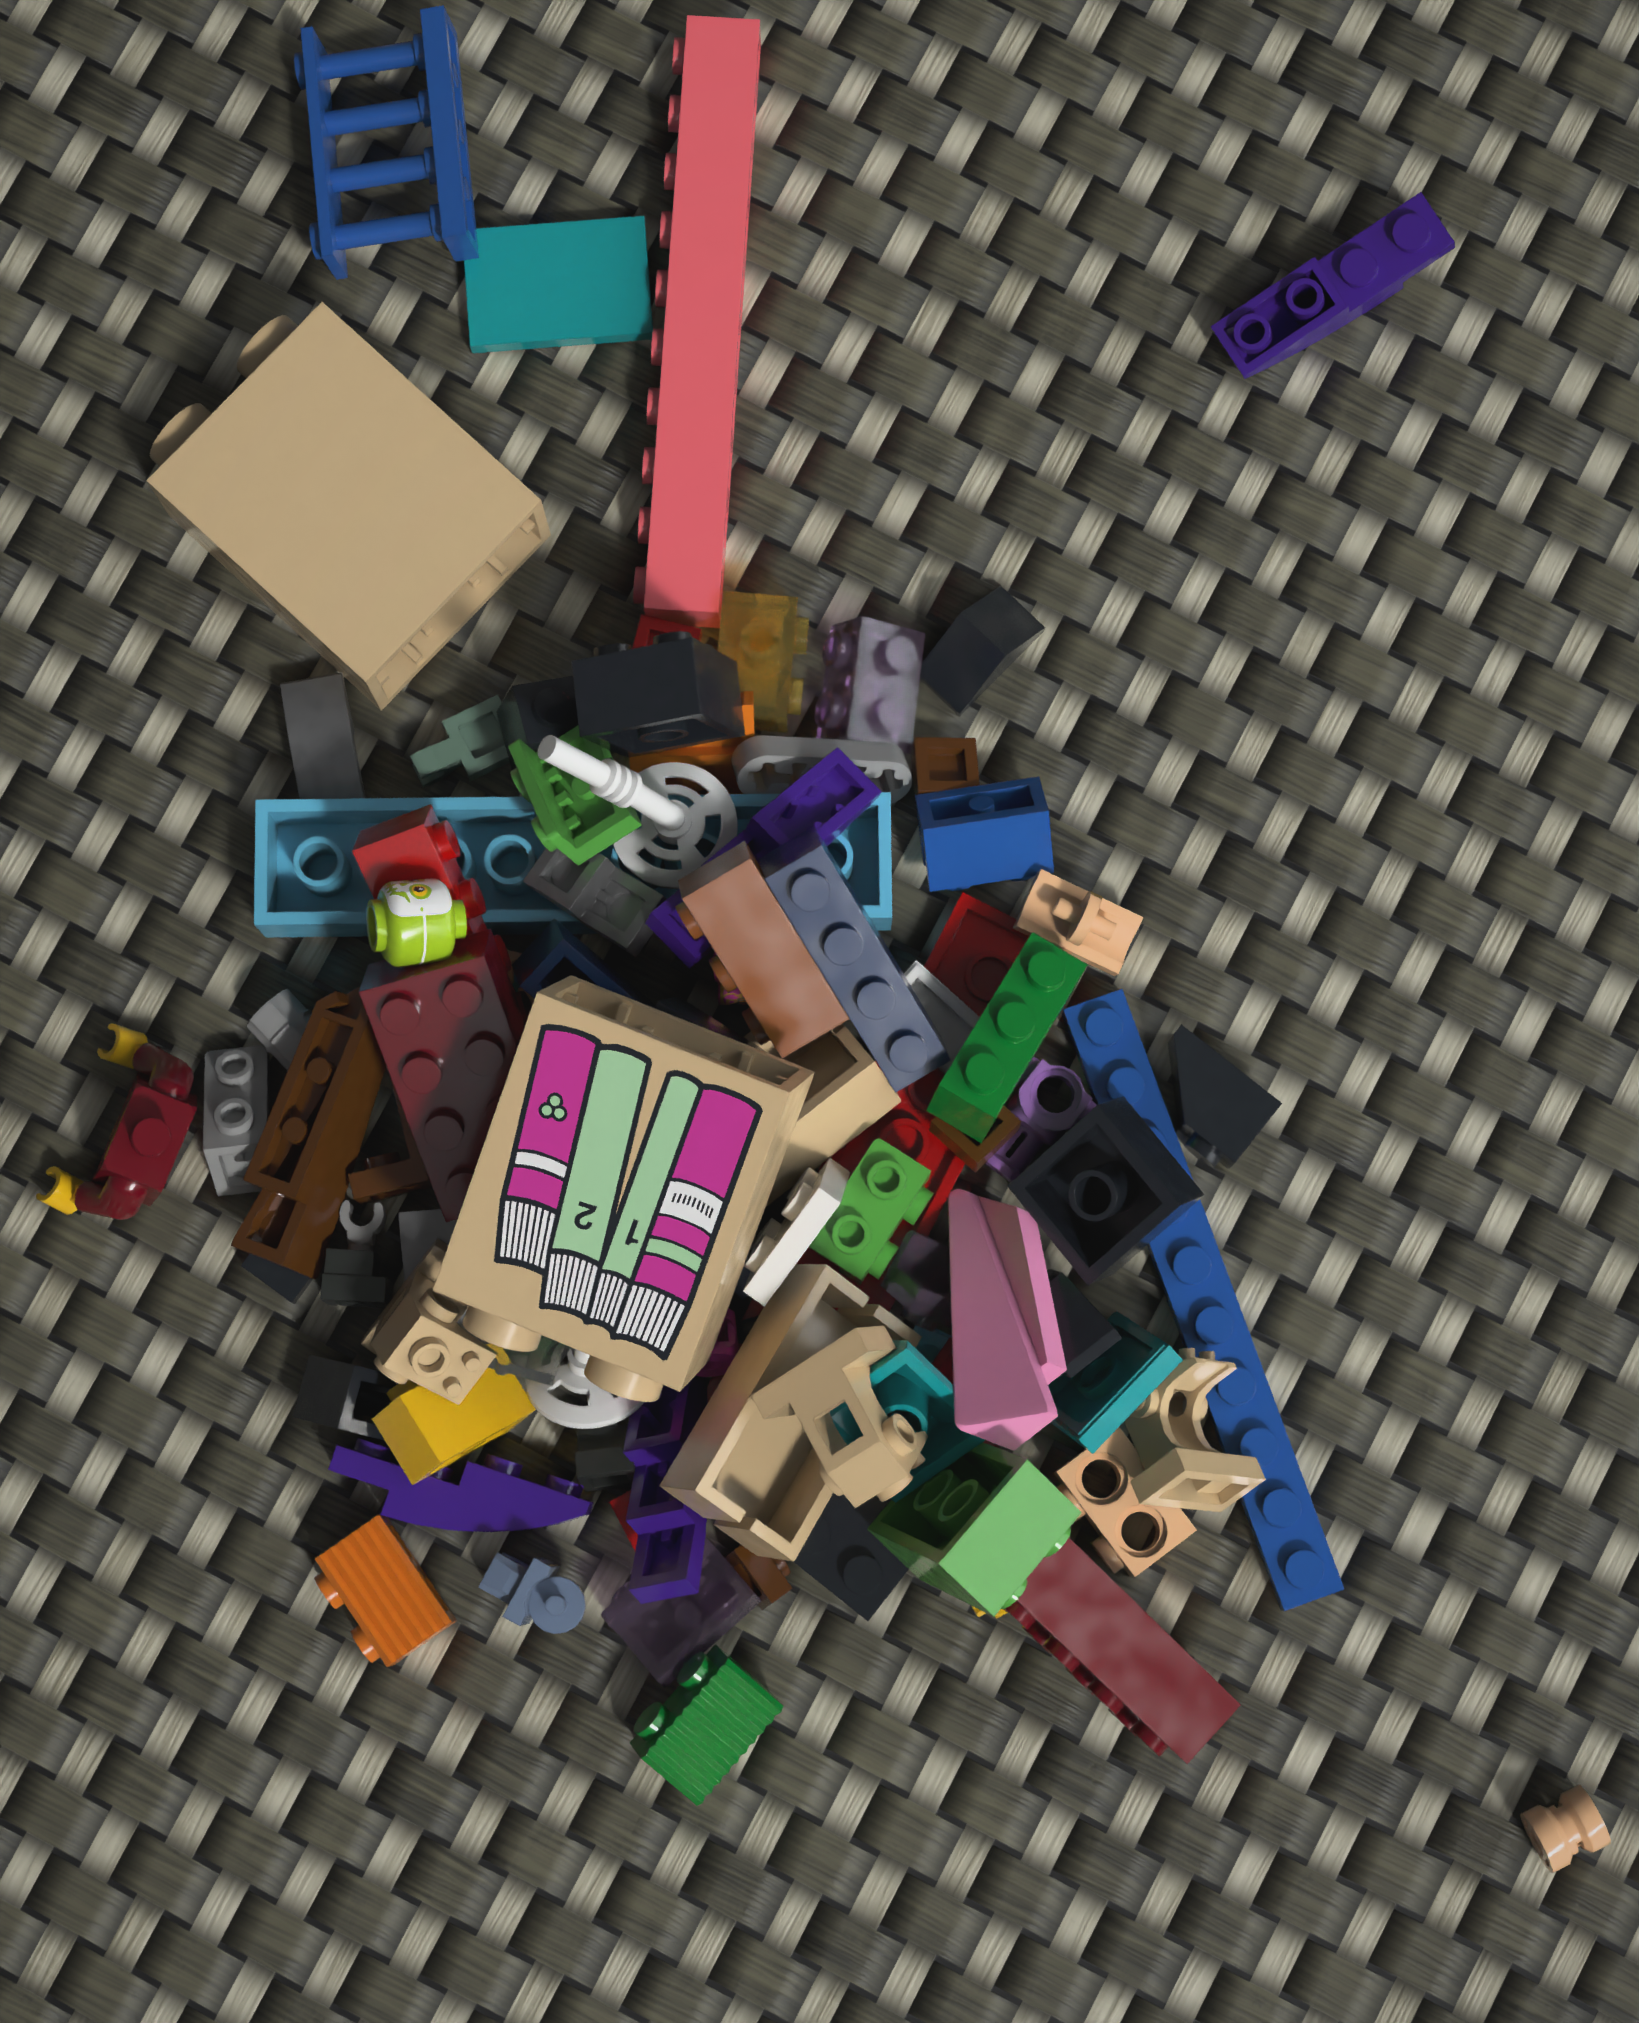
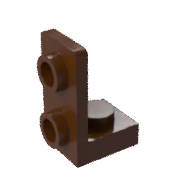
(387, 1175)

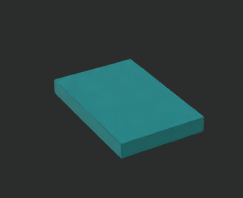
(559, 285)

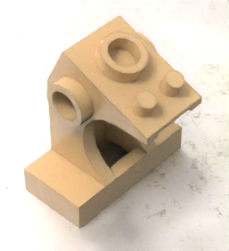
(421, 1337)
(840, 1373)
(1172, 1446)

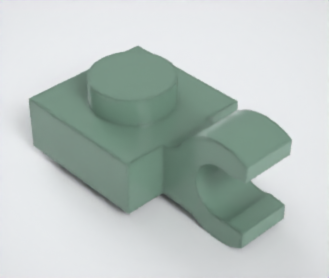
(472, 742)

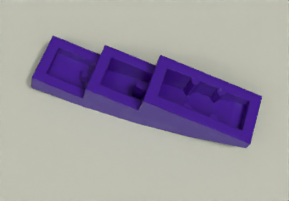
(824, 797)
(668, 1531)

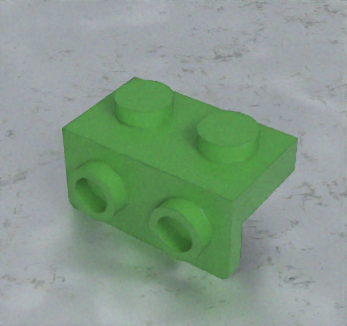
(565, 807)
(874, 1203)

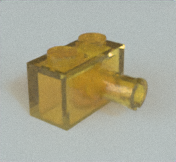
(763, 638)

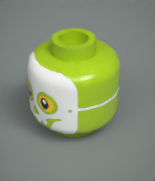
(415, 922)

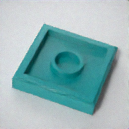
(1112, 1385)

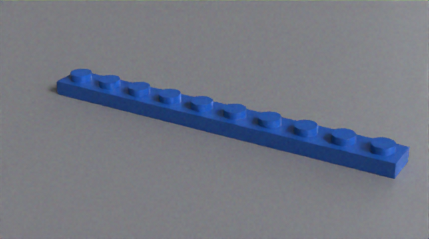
(1212, 1320)

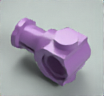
(1037, 1123)

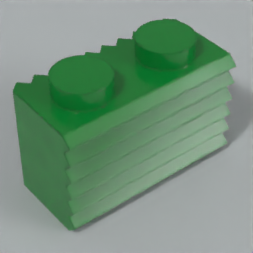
(704, 1723)

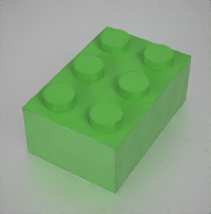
(978, 1527)

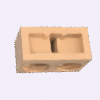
(1109, 1513)

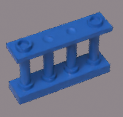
(443, 163)

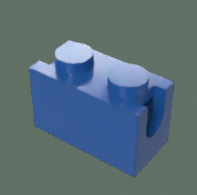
(984, 834)

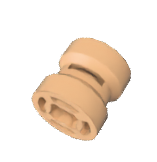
(1561, 1830)

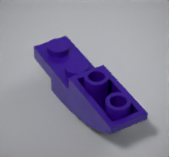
(1335, 289)
(485, 1500)

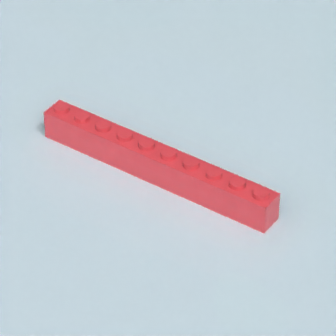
(701, 323)

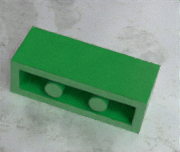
(1006, 1037)

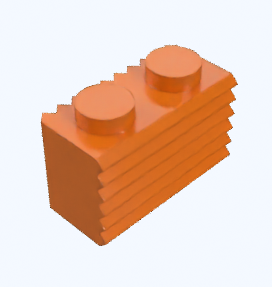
(383, 1592)

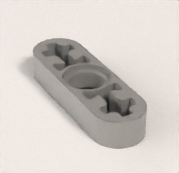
(800, 754)

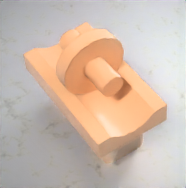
(1078, 922)

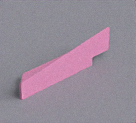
(1000, 1321)

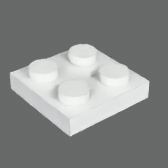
(805, 1214)

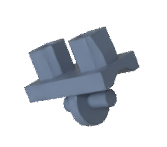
(535, 1593)

